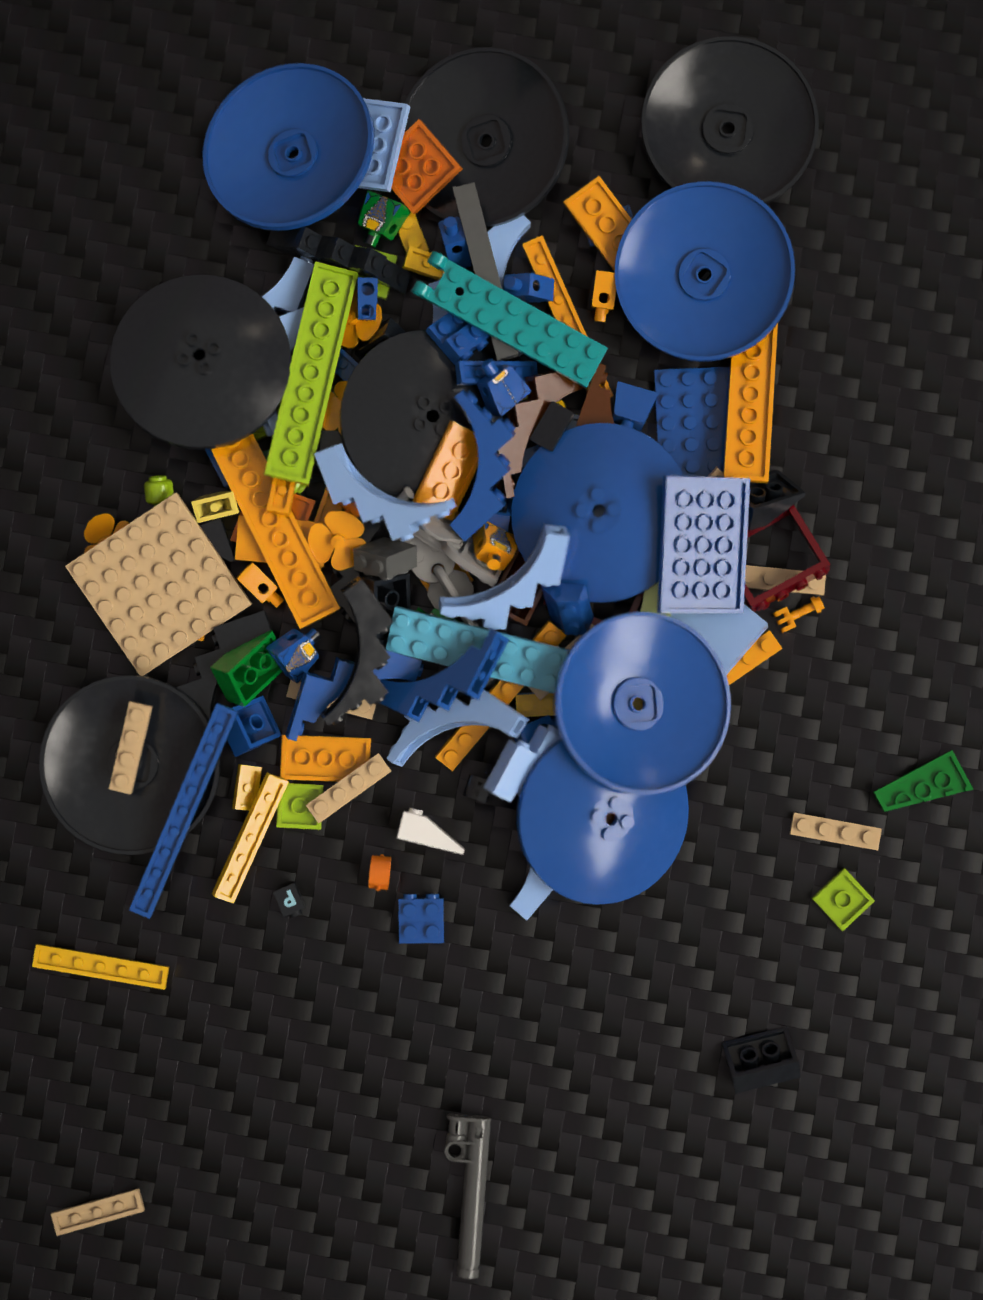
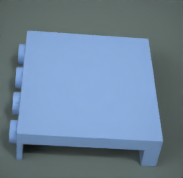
(726, 633)

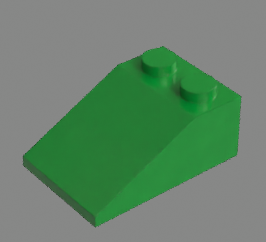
(246, 670)

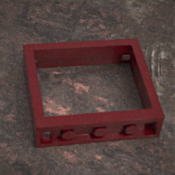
(800, 580)

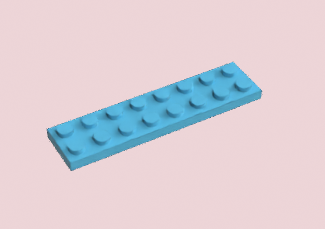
(446, 640)

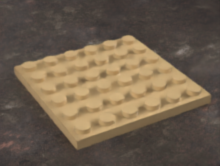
(158, 584)

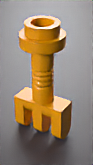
(816, 604)

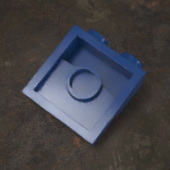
(457, 337)
(421, 919)

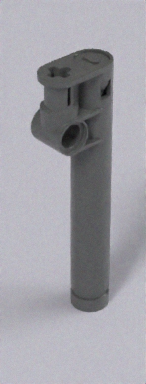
(473, 1138)

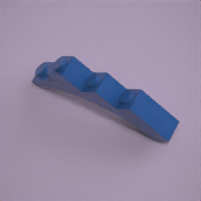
(491, 467)

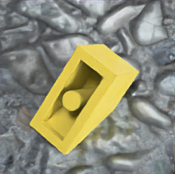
(214, 506)

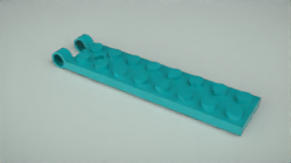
(513, 321)

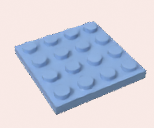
(389, 128)

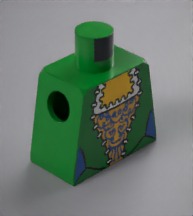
(381, 218)

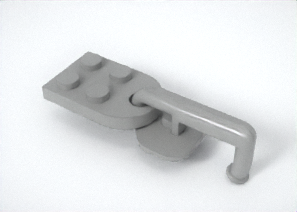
(442, 537)
(443, 580)

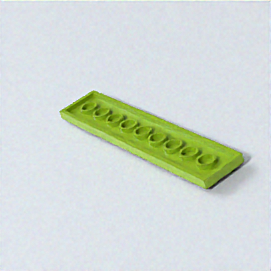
(311, 374)

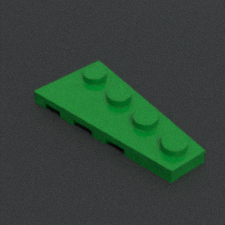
(928, 782)

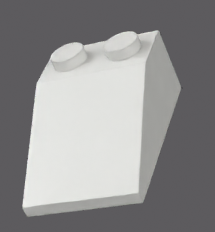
(422, 830)

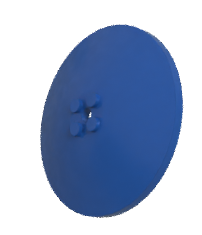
(267, 120)
(712, 230)
(590, 468)
(681, 696)
(574, 847)

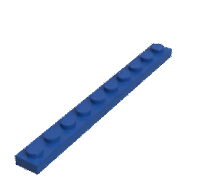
(183, 810)

